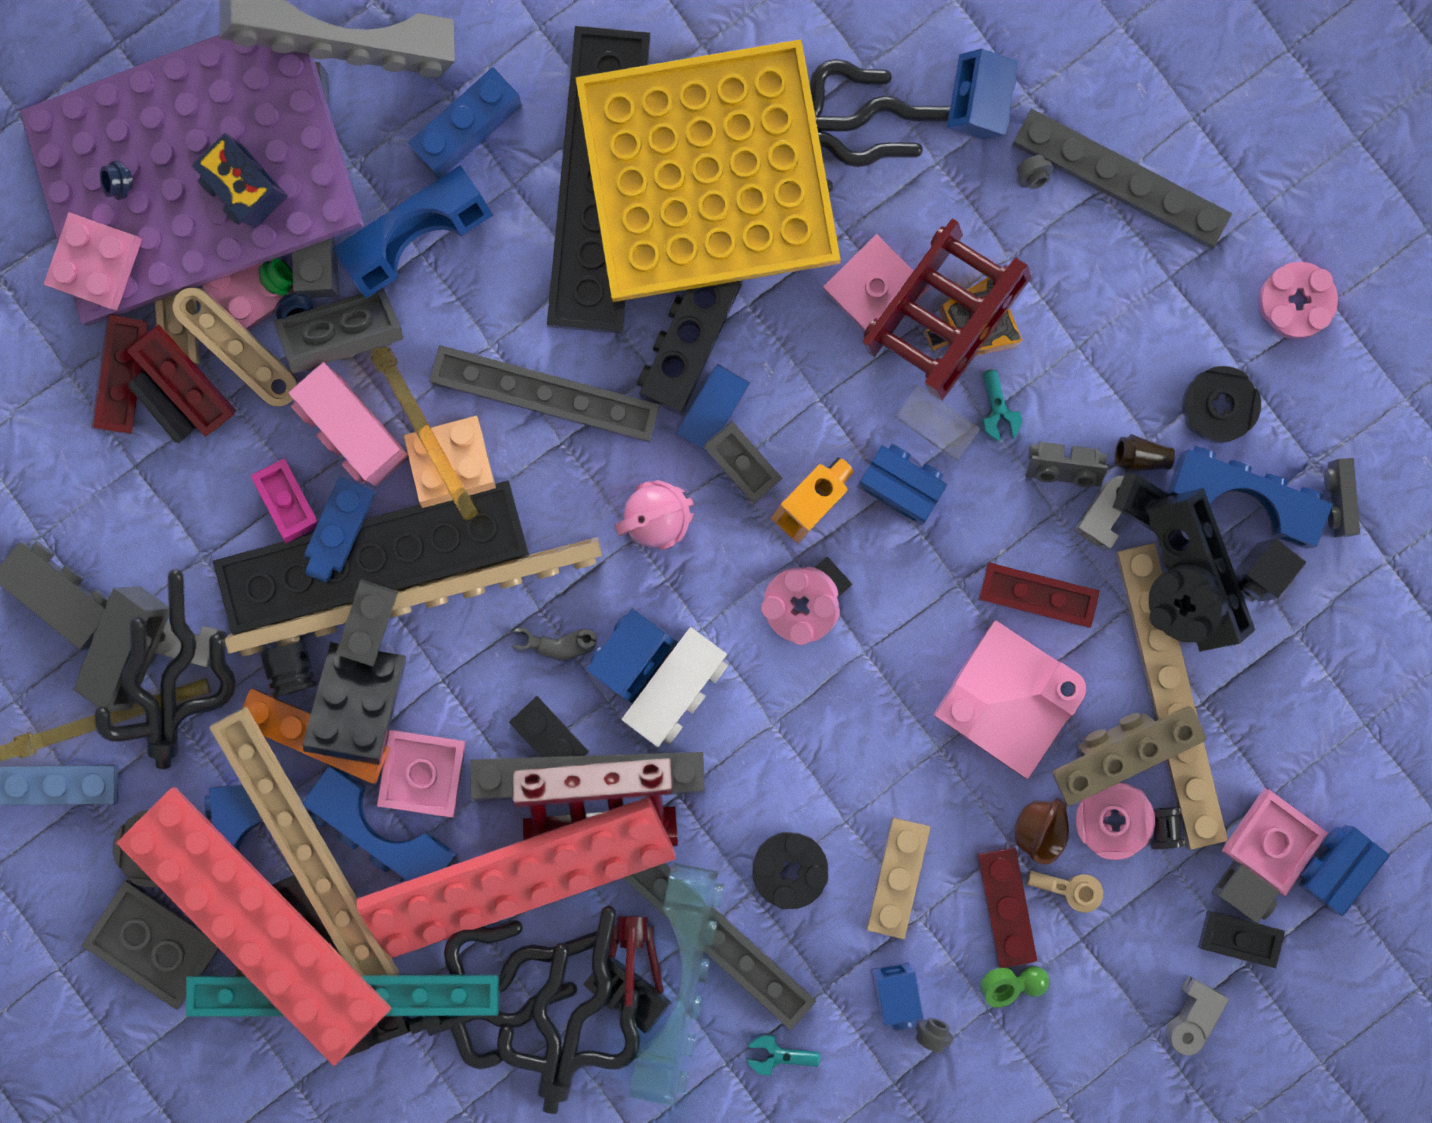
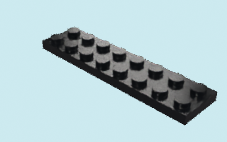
(579, 275)
(389, 551)

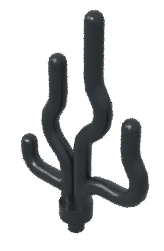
(864, 114)
(163, 723)
(439, 1024)
(559, 1061)

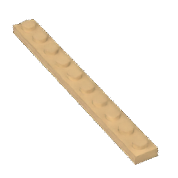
(432, 593)

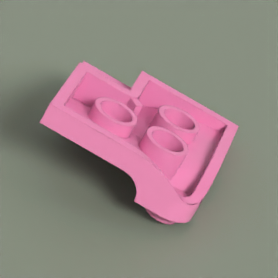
(1011, 699)

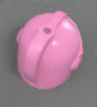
(656, 515)

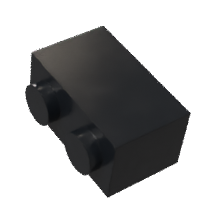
(1267, 570)

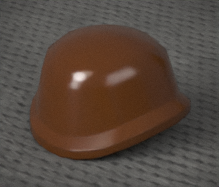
(1042, 830)

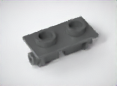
(1083, 468)

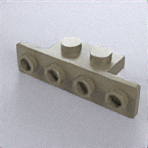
(1126, 751)

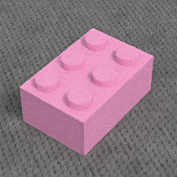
(347, 426)

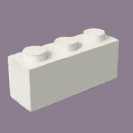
(676, 688)

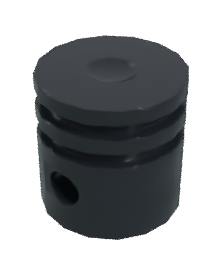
(288, 669)

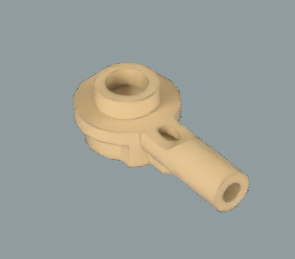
(1081, 892)

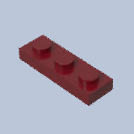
(181, 380)
(114, 399)
(1039, 595)
(1007, 907)

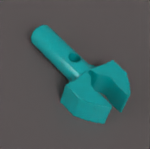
(998, 408)
(780, 1055)

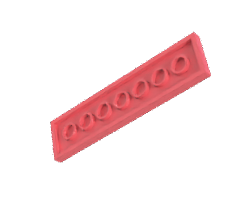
(517, 878)
(254, 925)

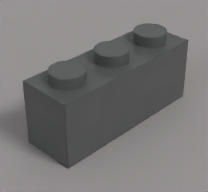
(53, 592)
(111, 646)

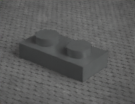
(742, 461)
(1342, 484)
(367, 622)

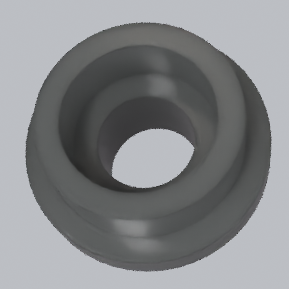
(1034, 172)
(933, 1034)

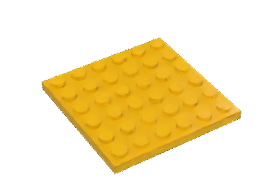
(707, 170)

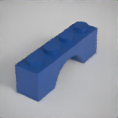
(375, 250)
(1292, 513)
(339, 802)
(231, 812)

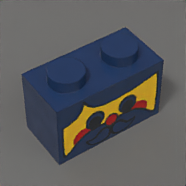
(239, 181)

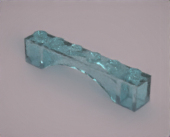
(660, 1060)

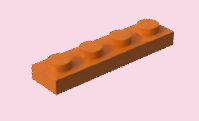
(288, 726)

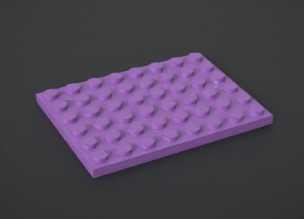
(157, 126)

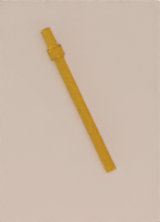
(385, 363)
(27, 744)

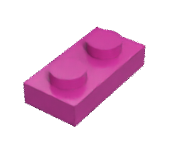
(285, 500)

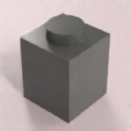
(1246, 893)

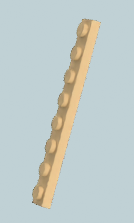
(1169, 693)
(300, 842)

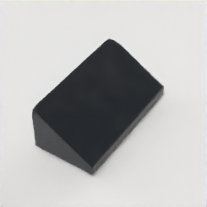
(161, 407)

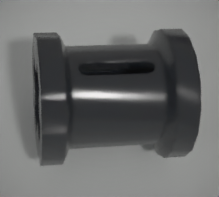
(1173, 836)

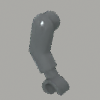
(560, 649)

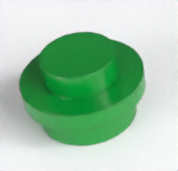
(276, 276)

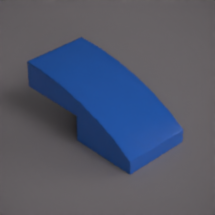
(713, 406)

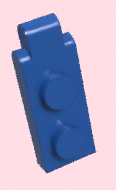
(337, 529)

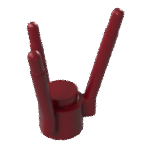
(632, 933)

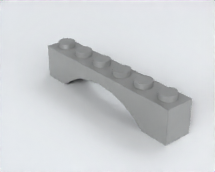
(415, 45)

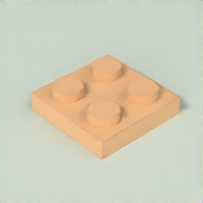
(467, 453)

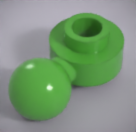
(1002, 986)

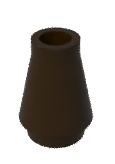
(1140, 454)

